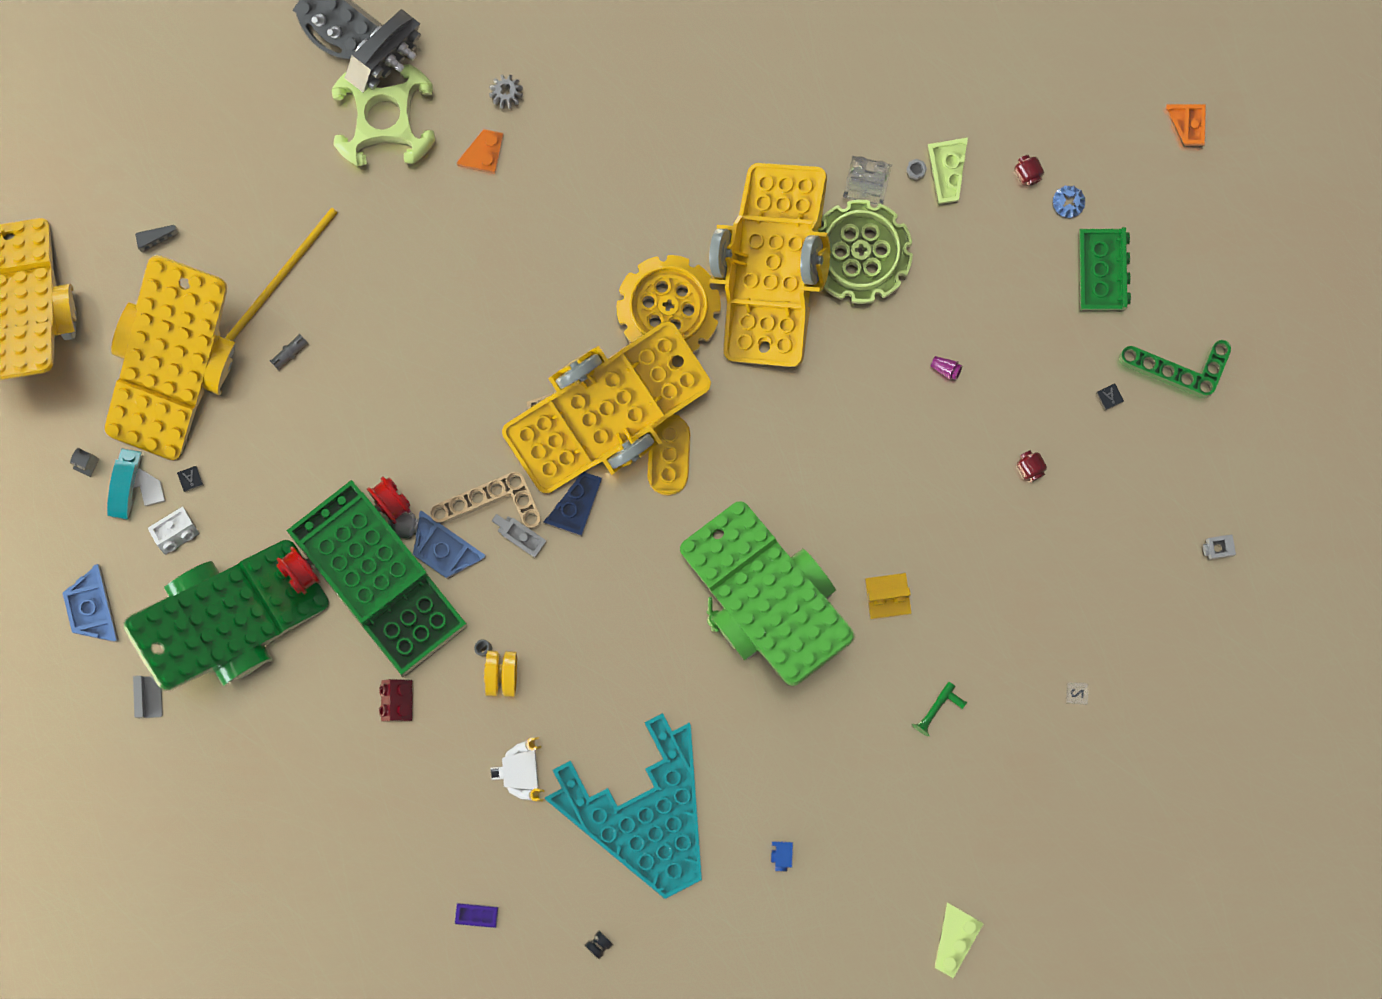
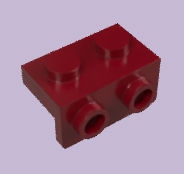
(396, 700)

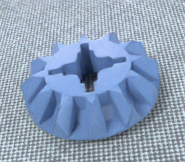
(1059, 200)

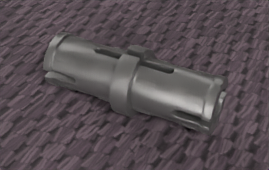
(288, 351)

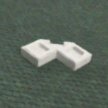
(150, 488)

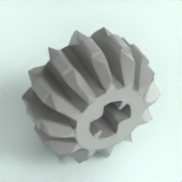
(507, 83)

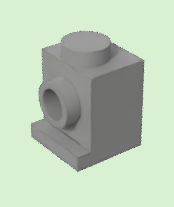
(1225, 542)

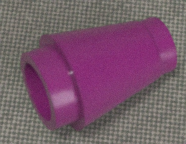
(949, 368)

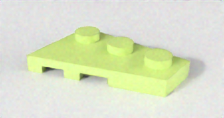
(947, 168)
(956, 939)

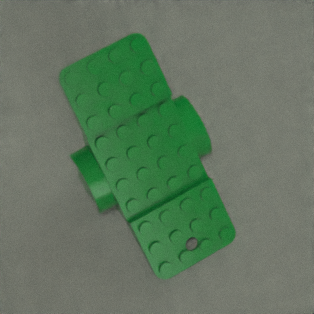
(221, 619)

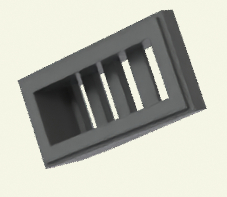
(152, 237)

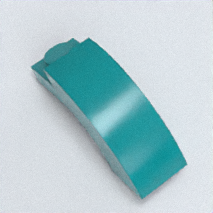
(122, 483)

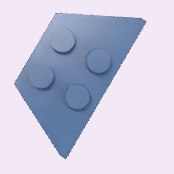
(442, 548)
(89, 607)

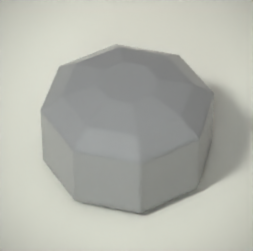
(916, 169)

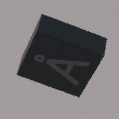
(1110, 397)
(190, 479)

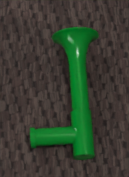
(946, 693)

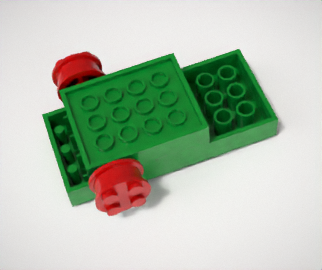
(373, 572)

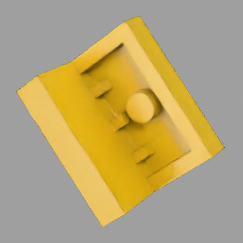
(888, 596)

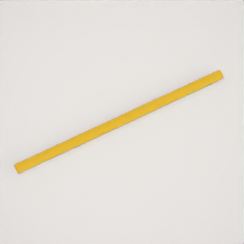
(281, 274)

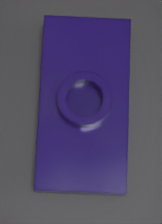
(476, 915)

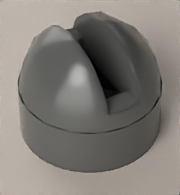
(482, 645)

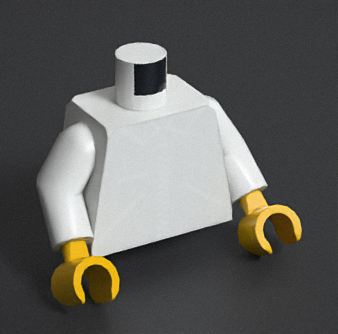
(520, 771)

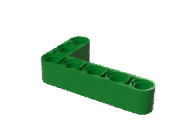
(1178, 370)

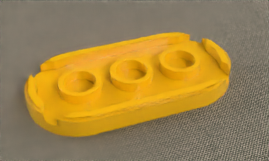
(670, 460)

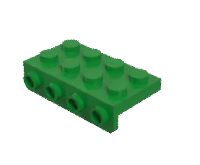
(1104, 269)

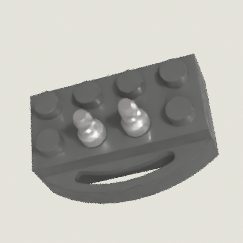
(337, 22)
(382, 50)

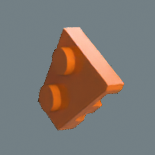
(1189, 122)
(483, 152)

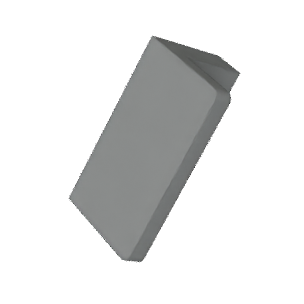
(147, 697)

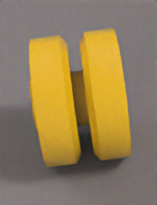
(498, 673)

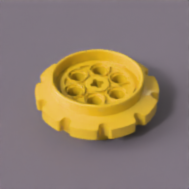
(675, 274)

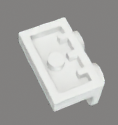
(173, 531)

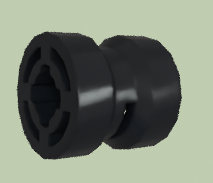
(602, 941)

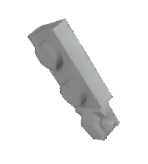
(519, 535)

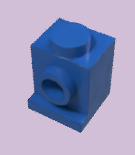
(782, 855)

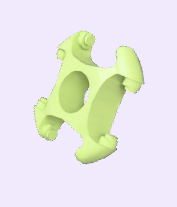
(400, 132)

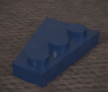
(575, 507)

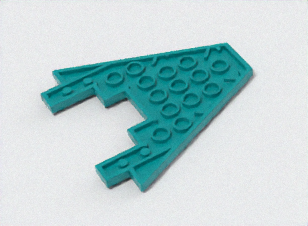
(653, 831)

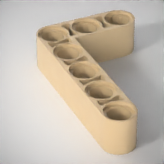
(489, 498)

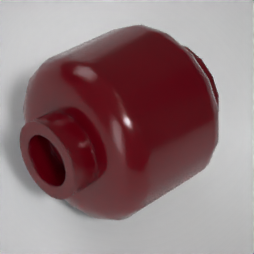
(1029, 170)
(1031, 466)

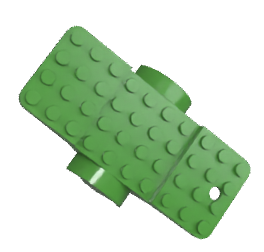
(767, 596)

